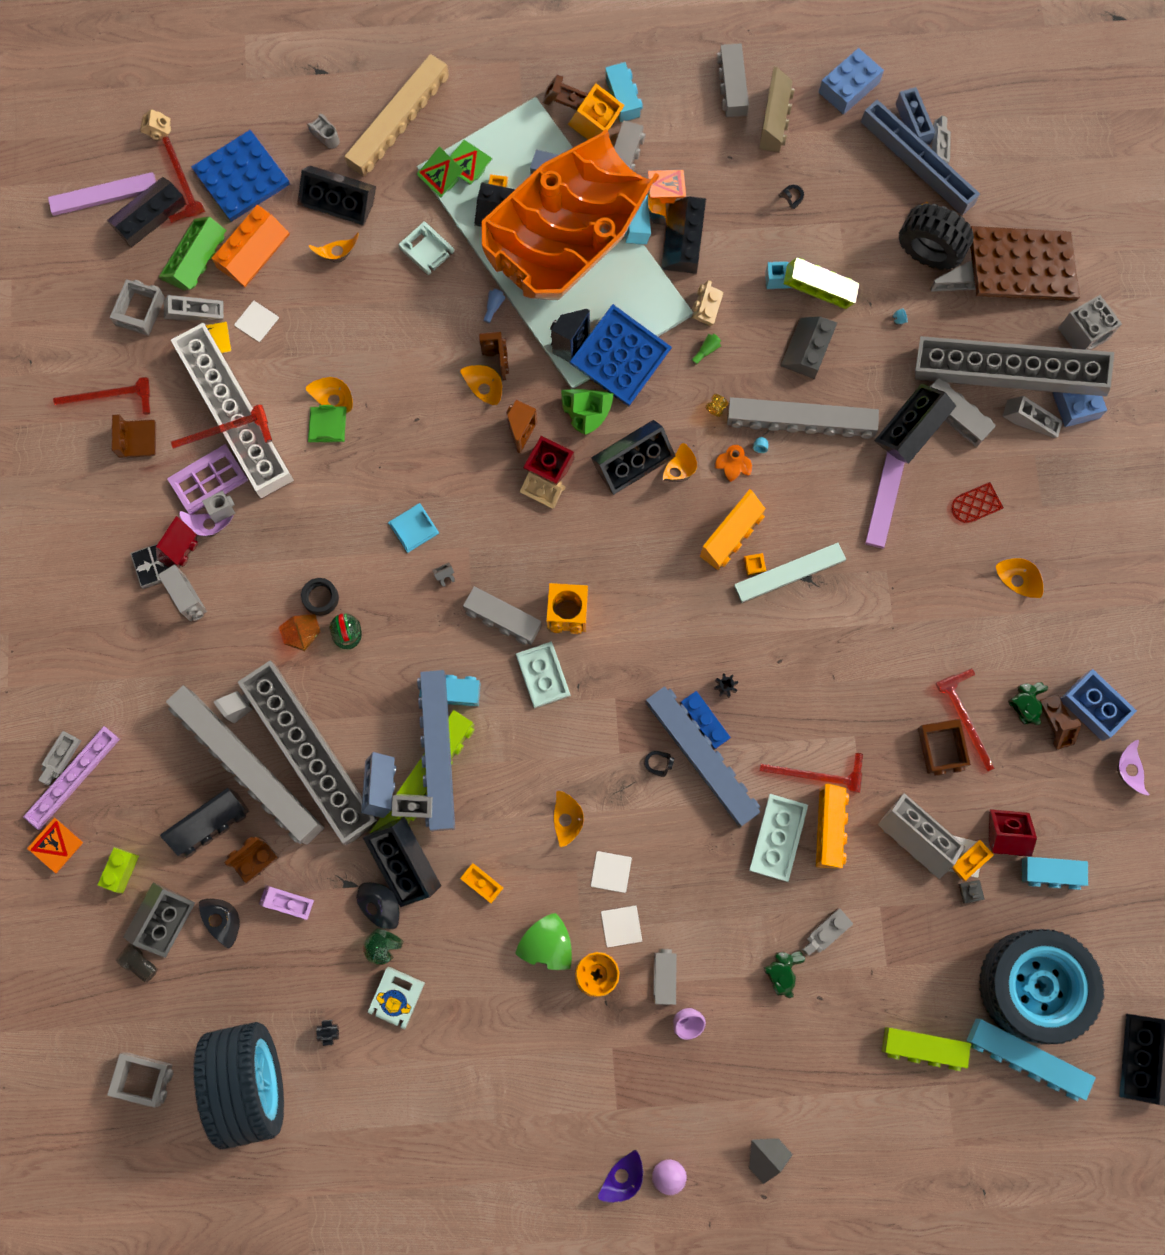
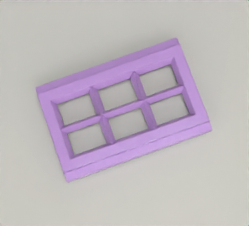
(197, 466)

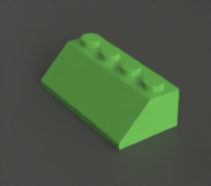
(193, 253)

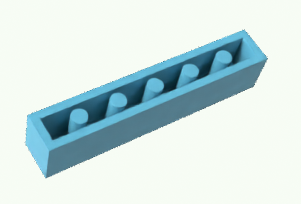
(1030, 1059)

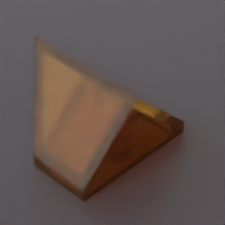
(300, 631)

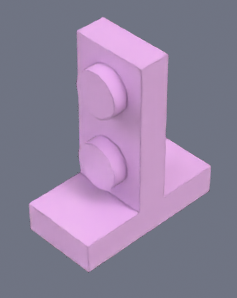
(286, 902)

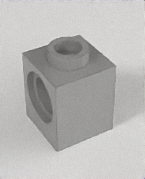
(213, 502)

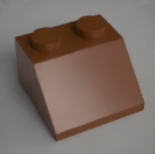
(521, 422)

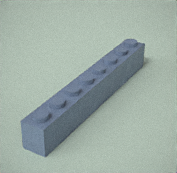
(920, 157)
(437, 749)
(702, 756)

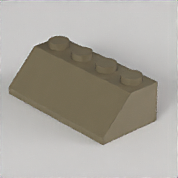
(776, 112)

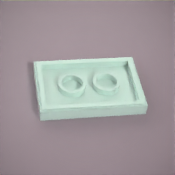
(543, 674)

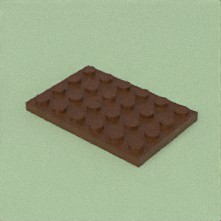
(1024, 263)

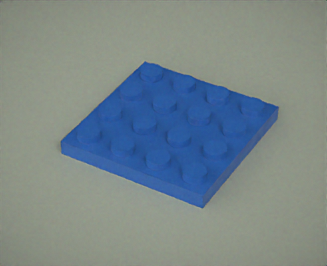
(240, 175)
(620, 355)

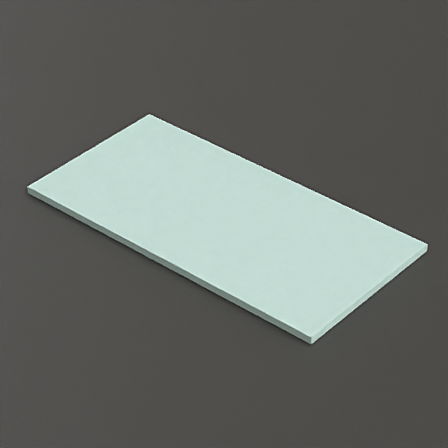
(623, 277)

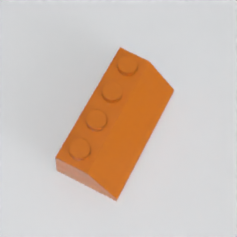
(250, 246)

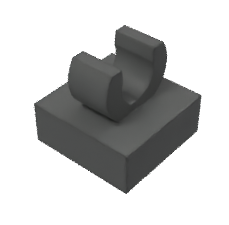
(444, 571)
(971, 891)

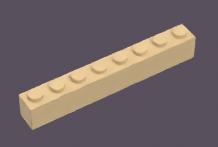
(397, 115)

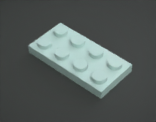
(778, 838)

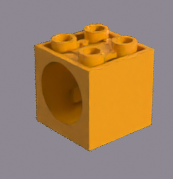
(596, 113)
(563, 592)

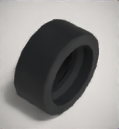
(309, 586)

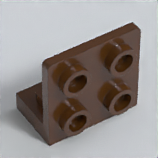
(494, 344)
(133, 437)
(251, 858)

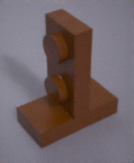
(563, 94)
(1063, 726)

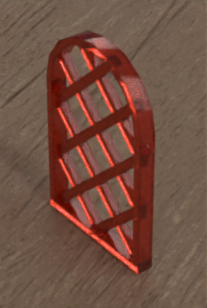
(966, 494)

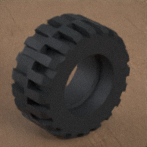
(936, 236)

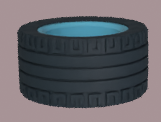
(1077, 979)
(238, 1085)

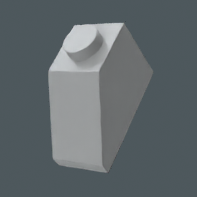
(233, 706)
(412, 806)

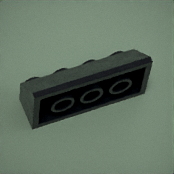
(335, 195)
(147, 211)
(684, 235)
(915, 423)
(633, 456)
(205, 823)
(402, 862)
(1143, 1060)

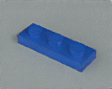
(705, 719)

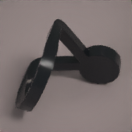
(787, 195)
(670, 761)

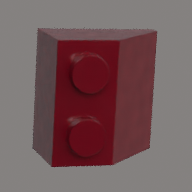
(549, 460)
(176, 544)
(1011, 833)

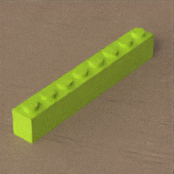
(459, 730)

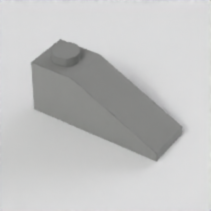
(957, 279)
(192, 308)
(1031, 416)

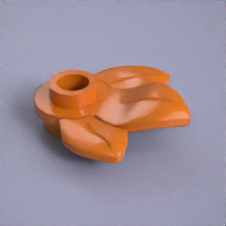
(734, 465)

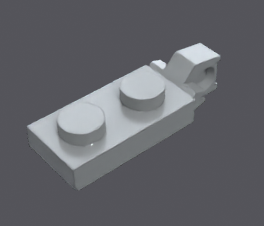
(941, 139)
(58, 757)
(827, 932)

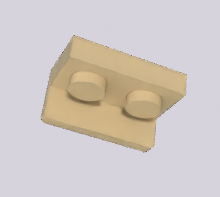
(707, 304)
(542, 490)

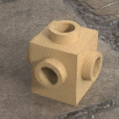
(155, 125)

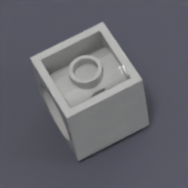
(1090, 324)

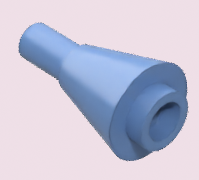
(495, 299)

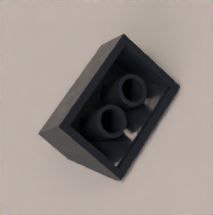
(488, 199)
(570, 333)

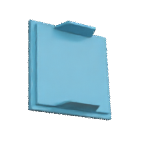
(413, 527)

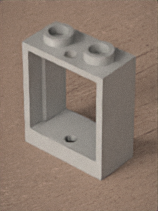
(118, 314)
(182, 593)
(664, 977)
(121, 1073)

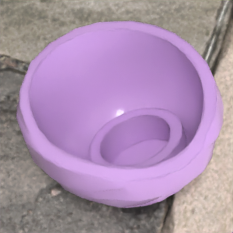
(688, 1023)
(669, 1177)

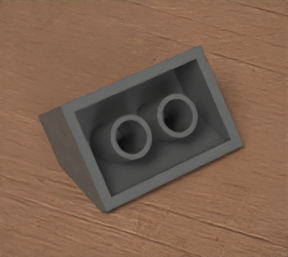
(809, 345)
(158, 920)

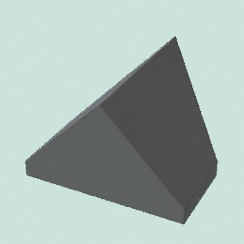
(768, 1158)

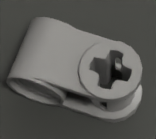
(323, 129)

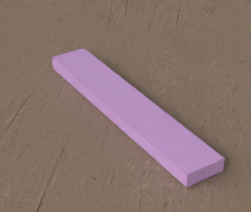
(100, 194)
(884, 502)
(71, 778)

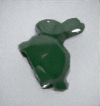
(1027, 704)
(782, 974)

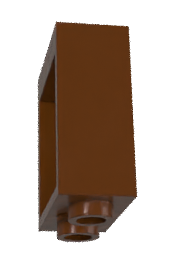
(956, 727)

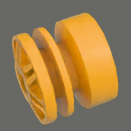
(607, 969)

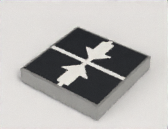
(147, 566)

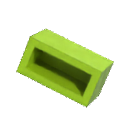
(118, 870)

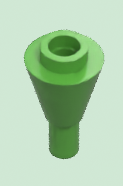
(709, 345)

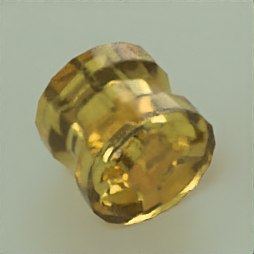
(717, 405)

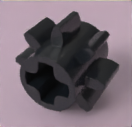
(732, 683)
(327, 1032)

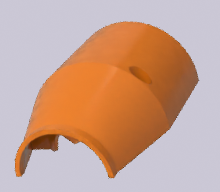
(564, 218)

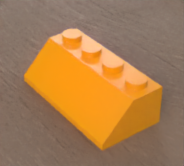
(733, 530)
(831, 827)

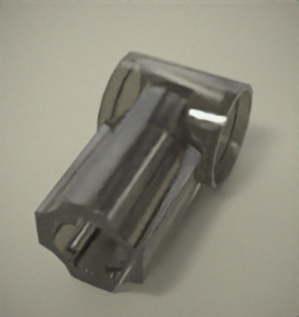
(133, 960)

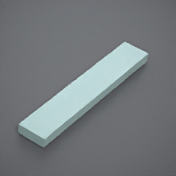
(789, 572)

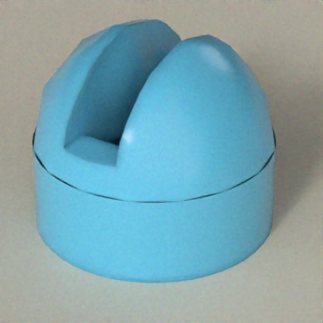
(901, 316)
(761, 445)

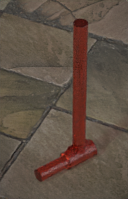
(193, 208)
(141, 388)
(257, 416)
(948, 686)
(853, 780)

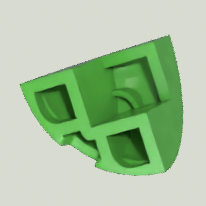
(586, 408)
(547, 943)

